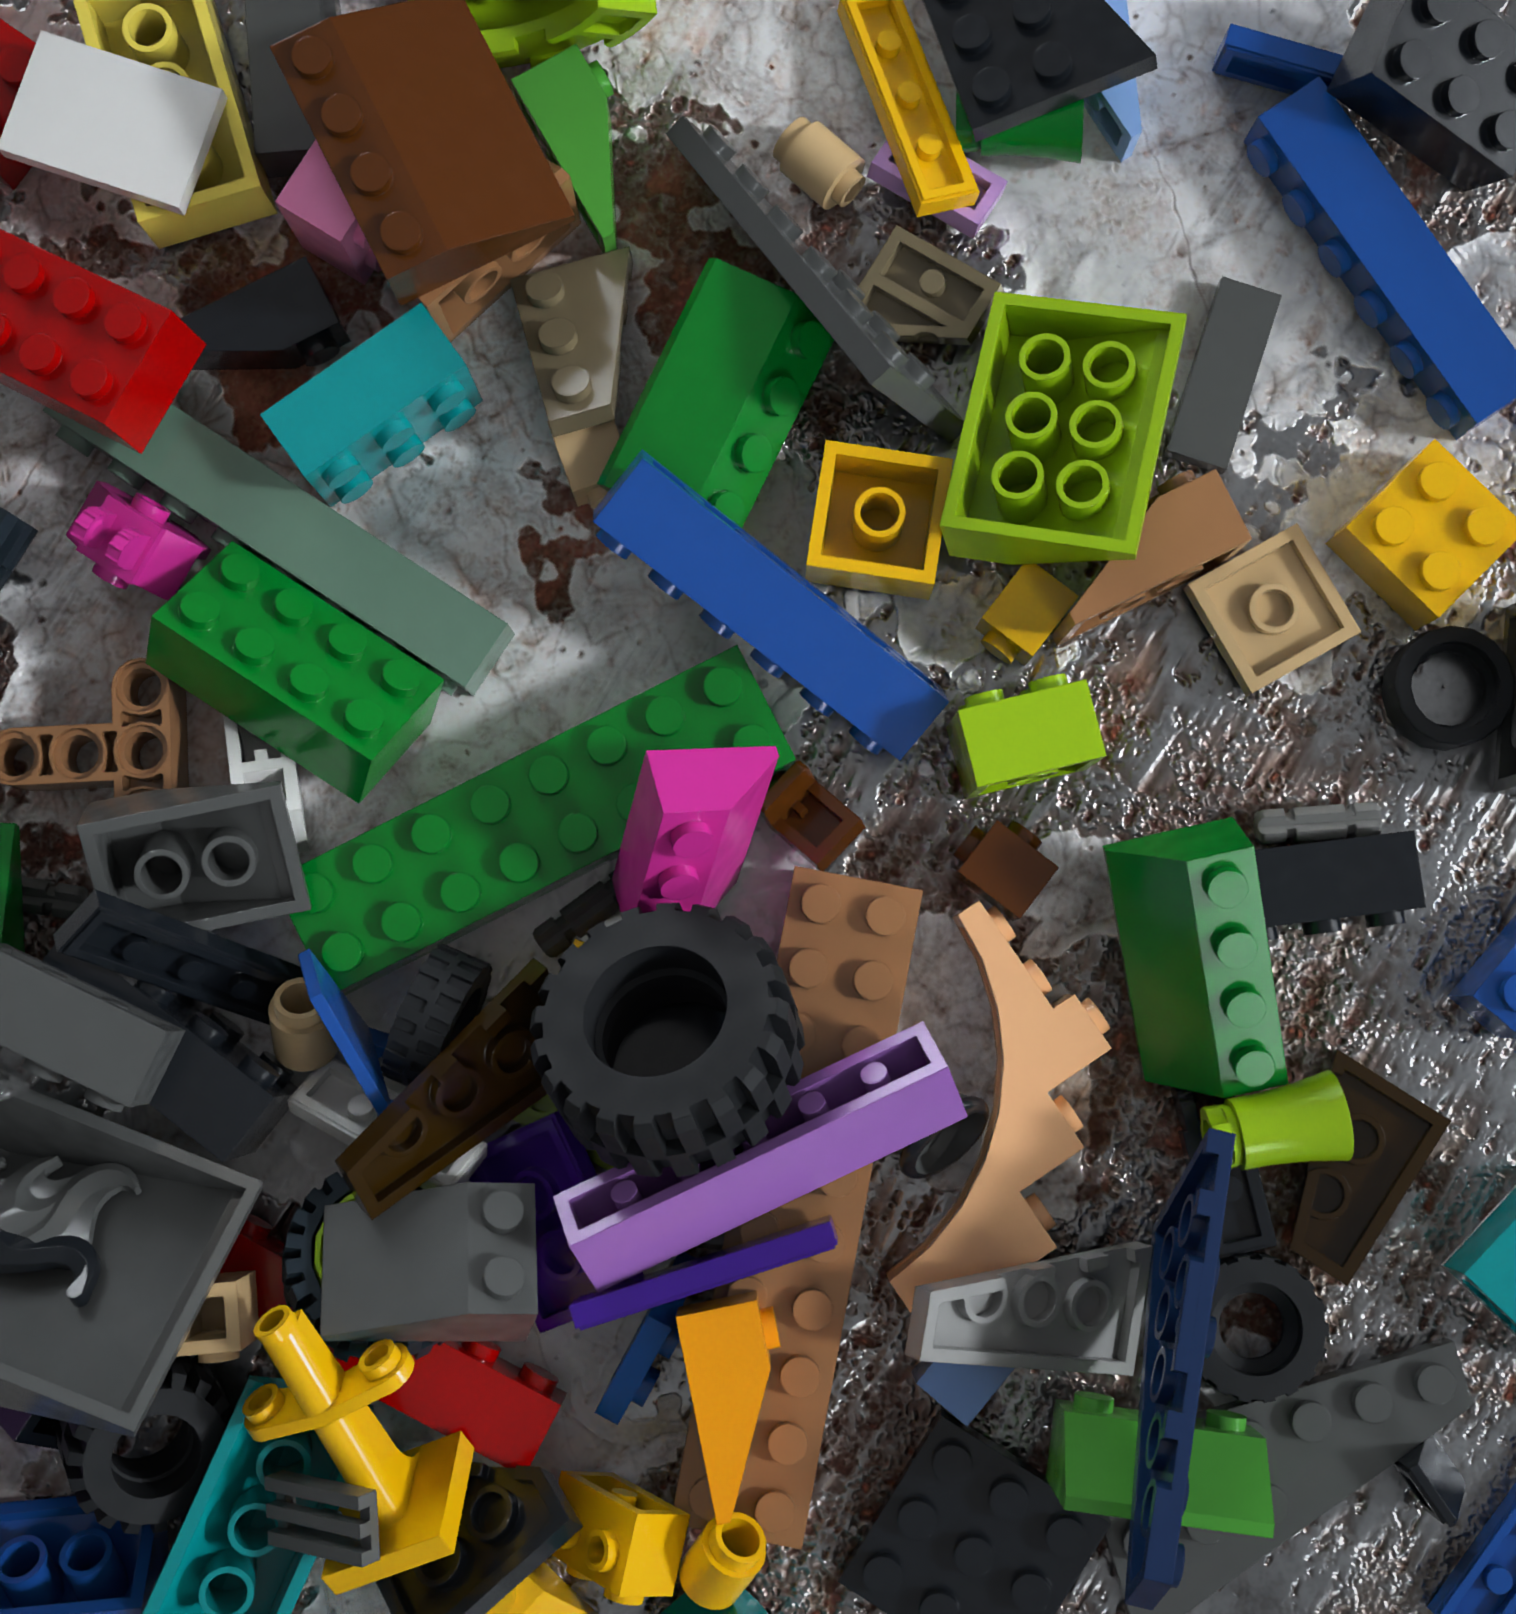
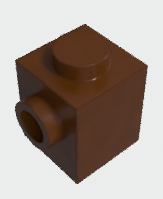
(1004, 866)

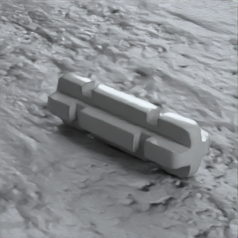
(1317, 823)

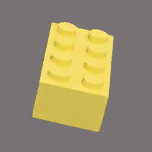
(191, 43)

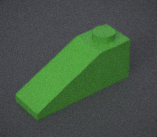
(572, 122)

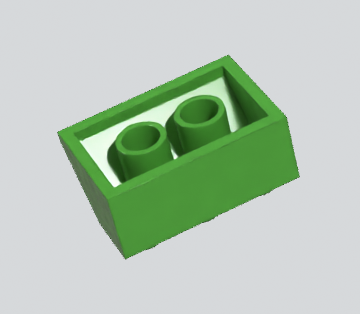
(1095, 1463)

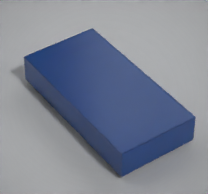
(1272, 60)

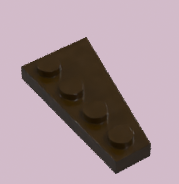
(453, 1103)

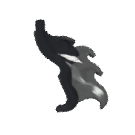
(54, 1221)

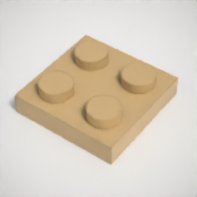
(1271, 609)

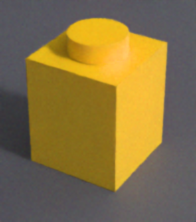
(1024, 614)

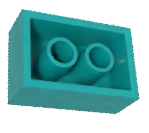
(375, 407)

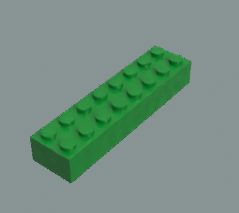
(516, 826)

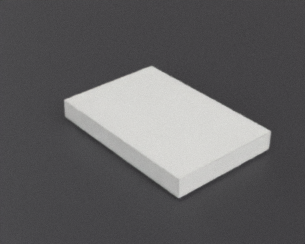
(112, 122)

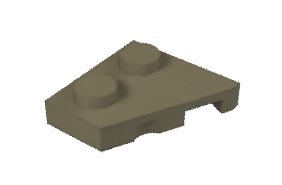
(927, 292)

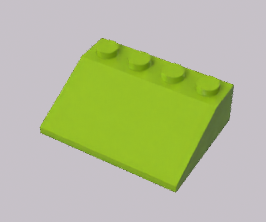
(1061, 431)

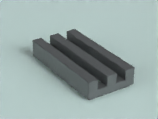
(294, 1519)

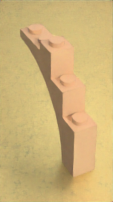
(1027, 1130)

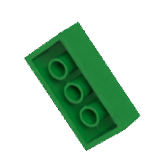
(293, 670)

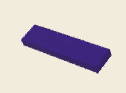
(704, 1273)

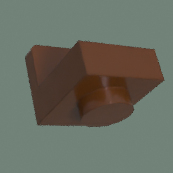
(809, 816)

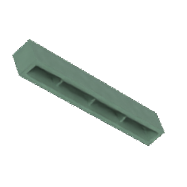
(306, 543)

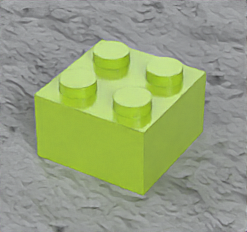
(1024, 737)

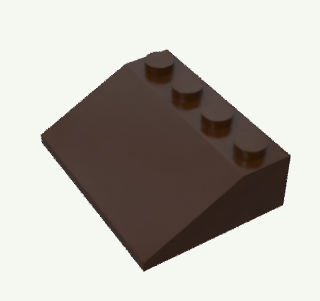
(423, 139)

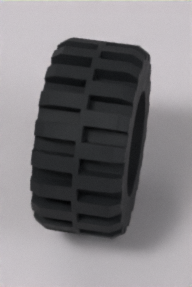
(632, 972)

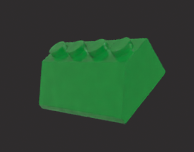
(725, 388)
(1197, 959)

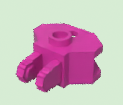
(134, 541)

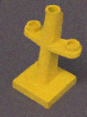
(416, 1489)

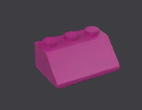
(691, 825)

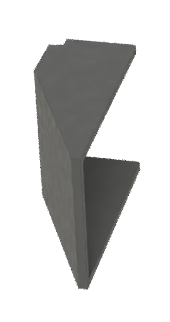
(156, 1263)

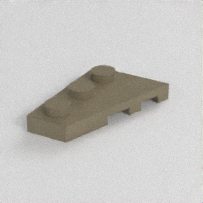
(575, 335)

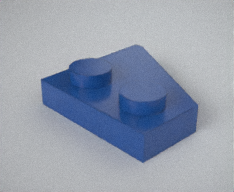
(635, 1375)

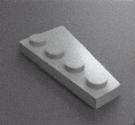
(1039, 1315)

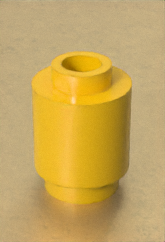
(723, 1561)

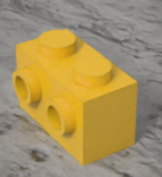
(627, 1537)

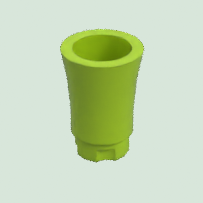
(1286, 1123)

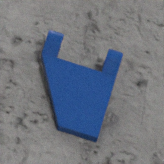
(356, 1041)

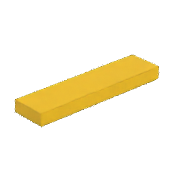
(908, 105)

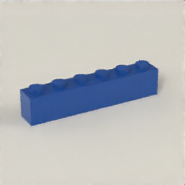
(1385, 258)
(768, 606)

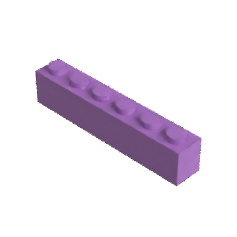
(831, 1128)

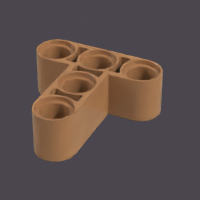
(117, 742)

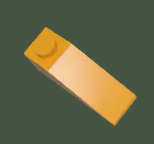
(727, 1373)

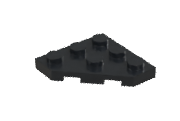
(505, 1532)

